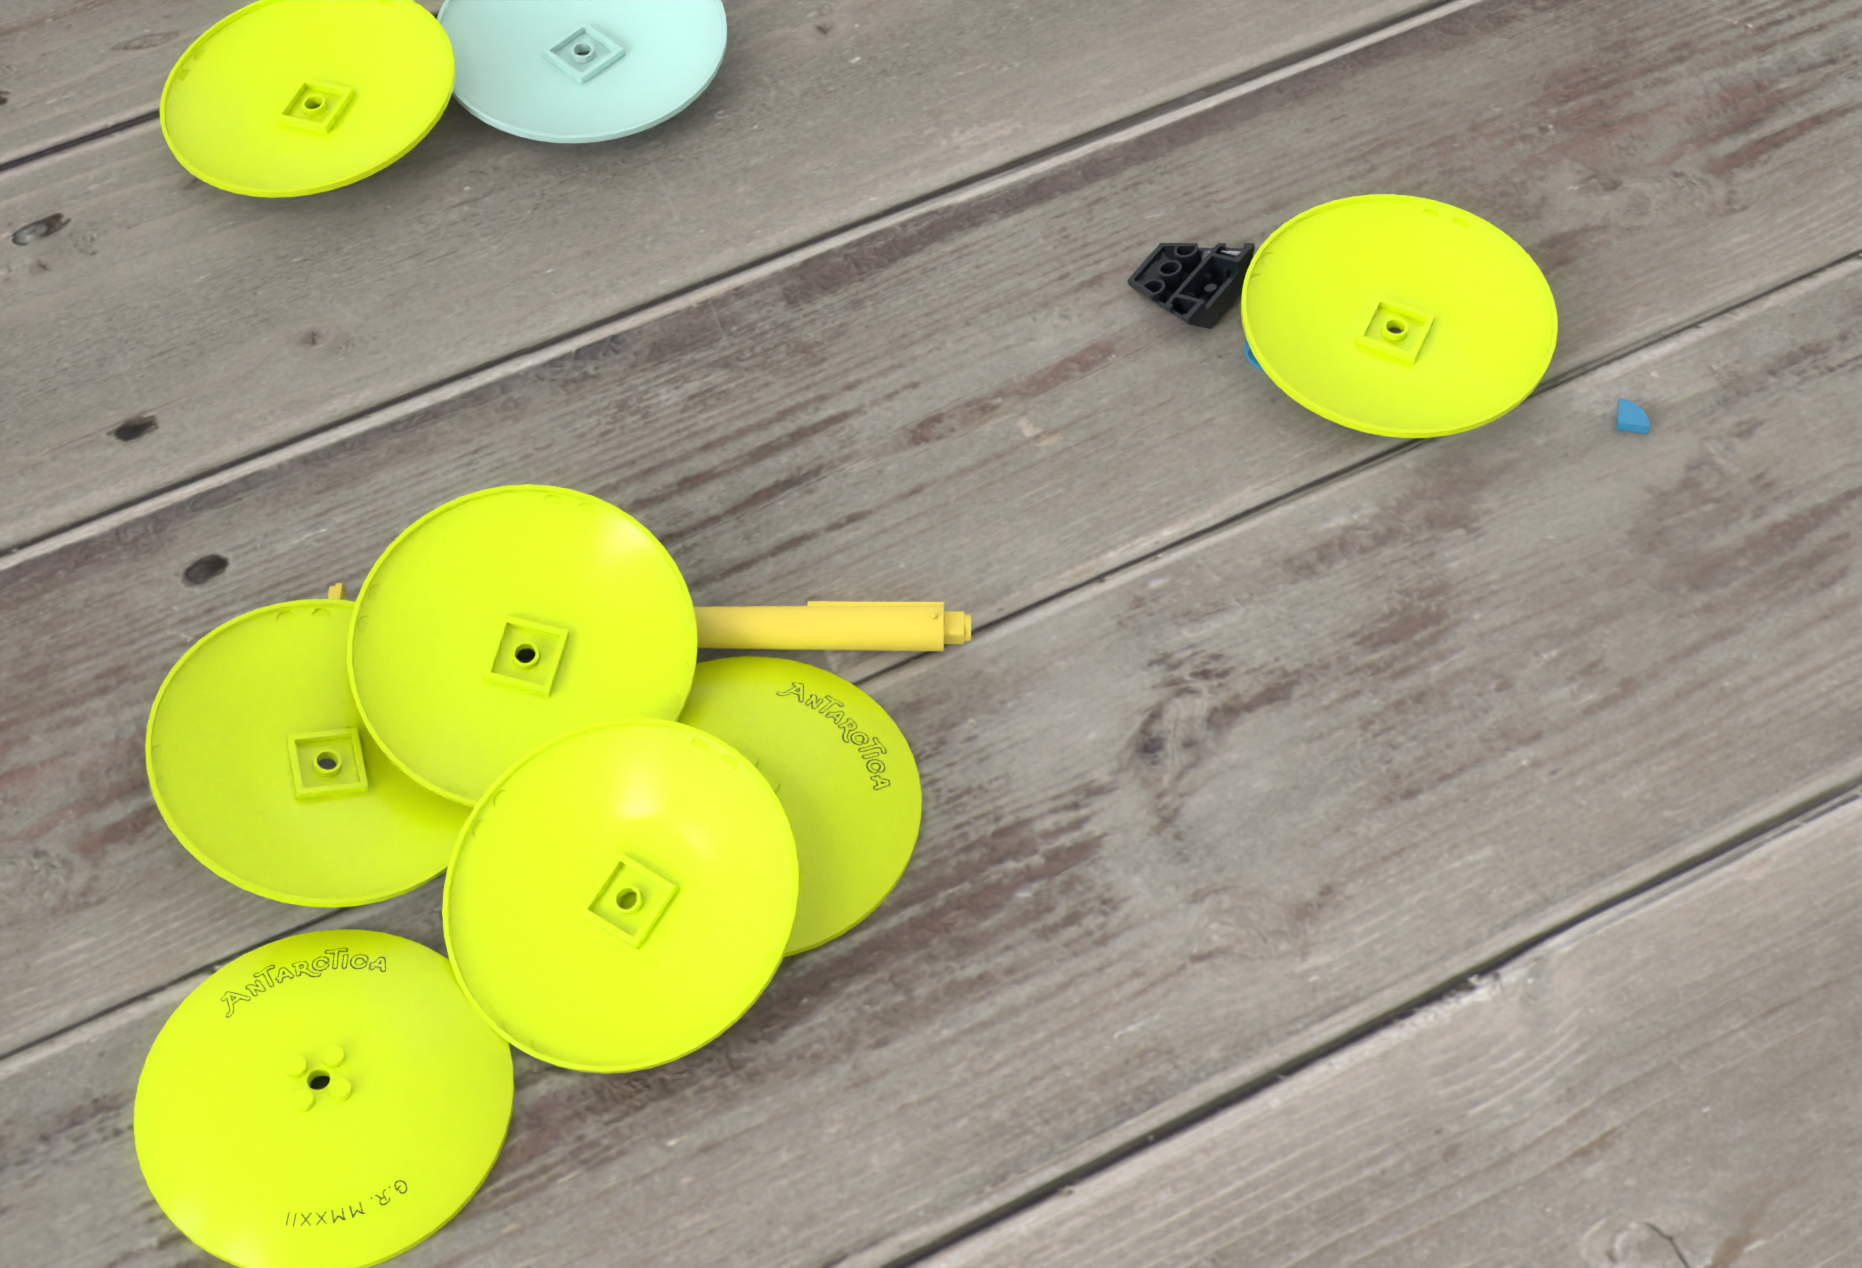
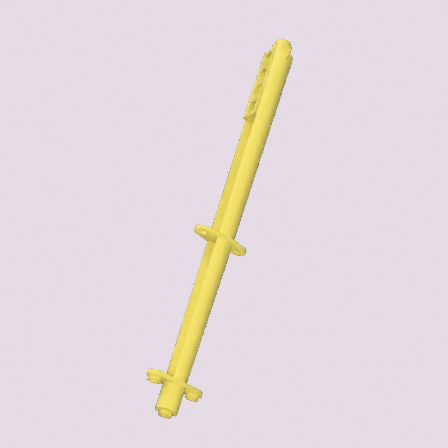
(822, 626)

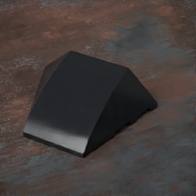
(1193, 280)

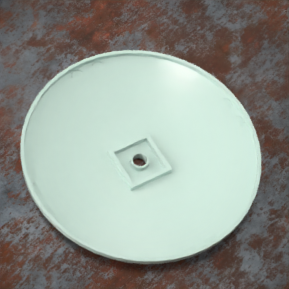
(525, 74)

